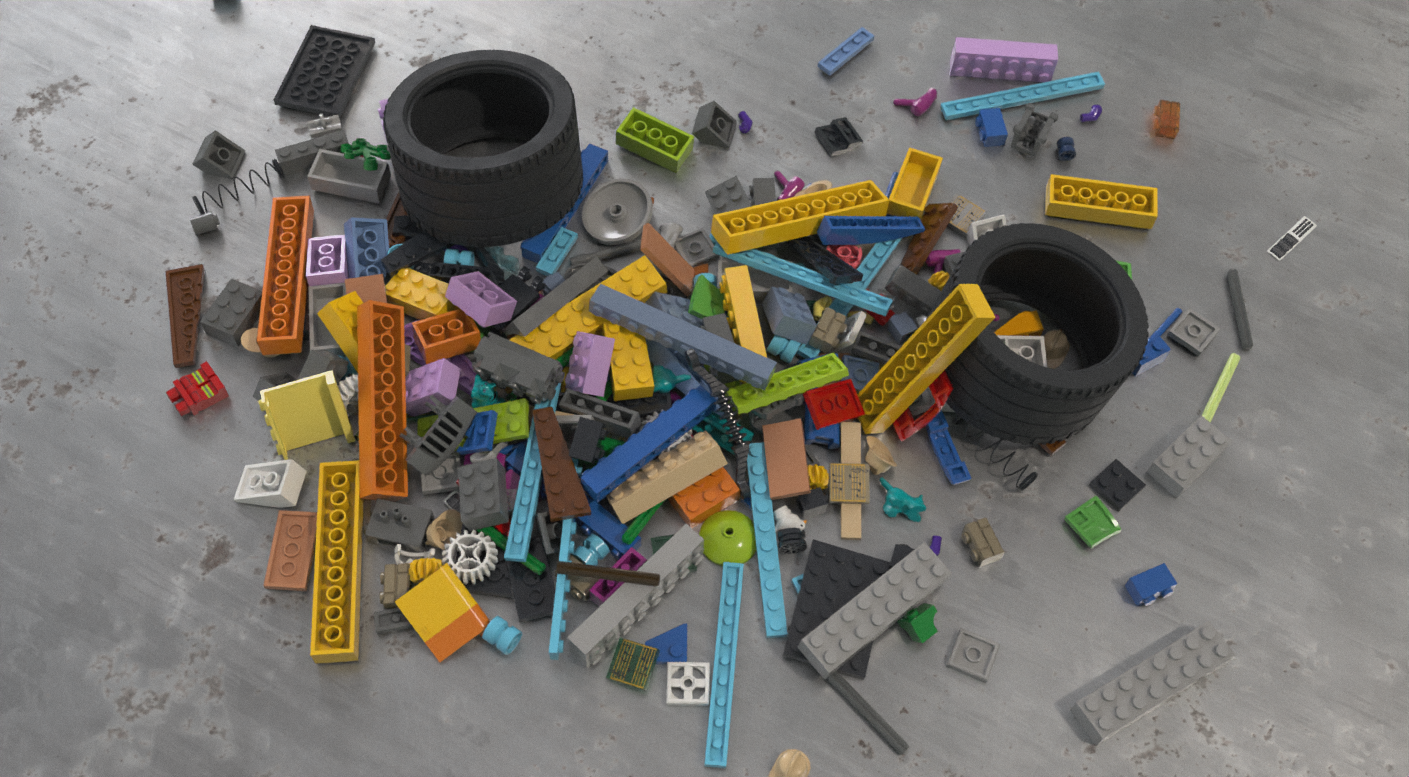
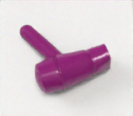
(919, 105)
(790, 188)
(937, 257)

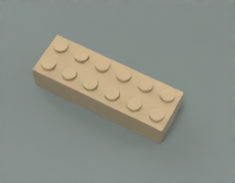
(666, 476)

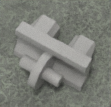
(324, 126)

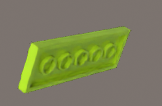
(789, 382)
(511, 421)

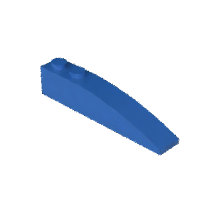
(866, 229)

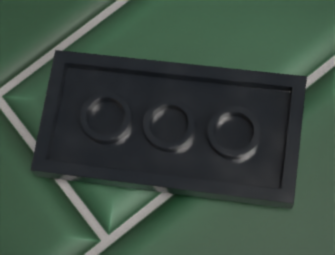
(532, 592)

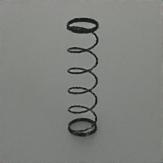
(276, 167)
(1031, 477)

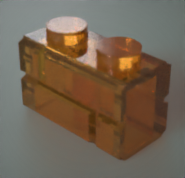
(1166, 119)

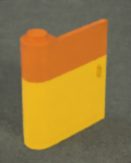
(443, 612)

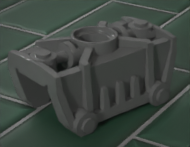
(1021, 130)
(777, 412)

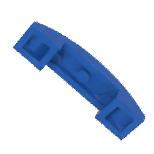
(945, 450)

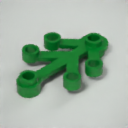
(364, 148)

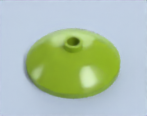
(728, 548)

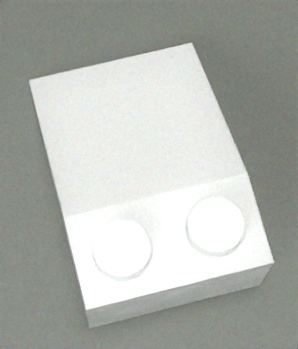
(271, 484)

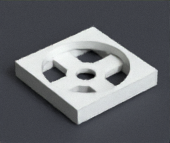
(849, 335)
(688, 667)

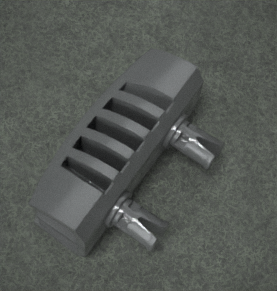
(443, 435)

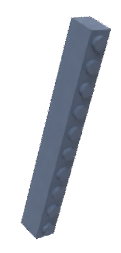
(681, 336)

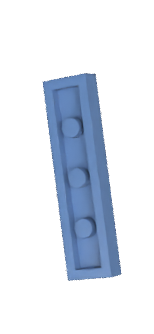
(845, 51)

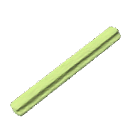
(1221, 386)

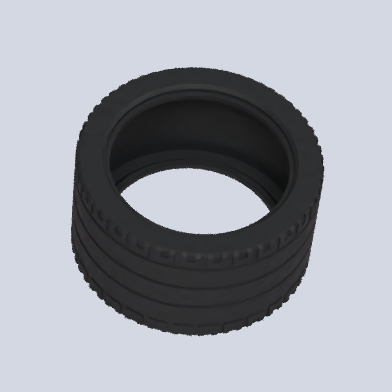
(473, 99)
(1079, 291)

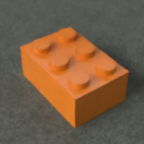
(445, 335)
(705, 497)

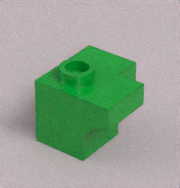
(919, 622)

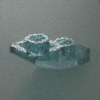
(504, 261)

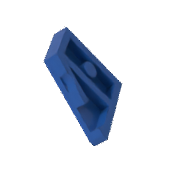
(480, 433)
(671, 645)

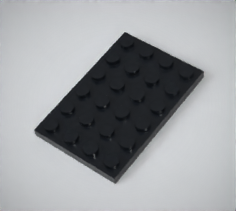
(324, 71)
(829, 583)

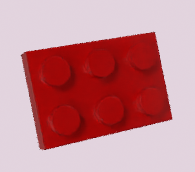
(833, 404)

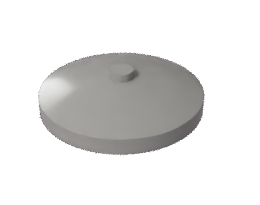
(617, 211)

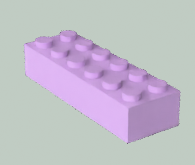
(1003, 59)

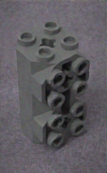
(518, 368)

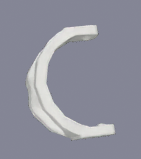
(430, 554)

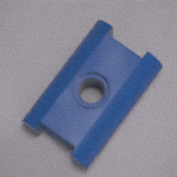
(828, 435)

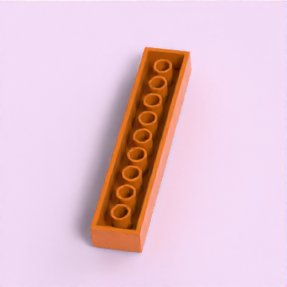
(285, 276)
(382, 401)

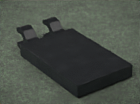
(521, 292)

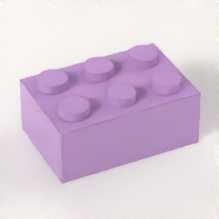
(326, 260)
(480, 299)
(589, 363)
(435, 379)

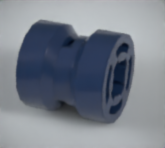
(1066, 148)

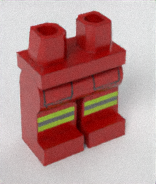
(197, 390)

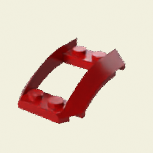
(905, 424)

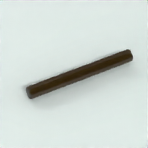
(608, 573)

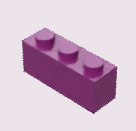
(605, 588)

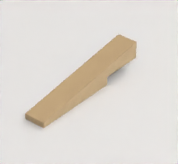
(850, 453)

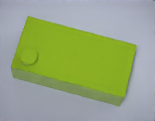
(654, 140)

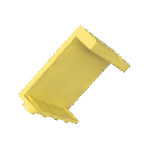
(305, 412)

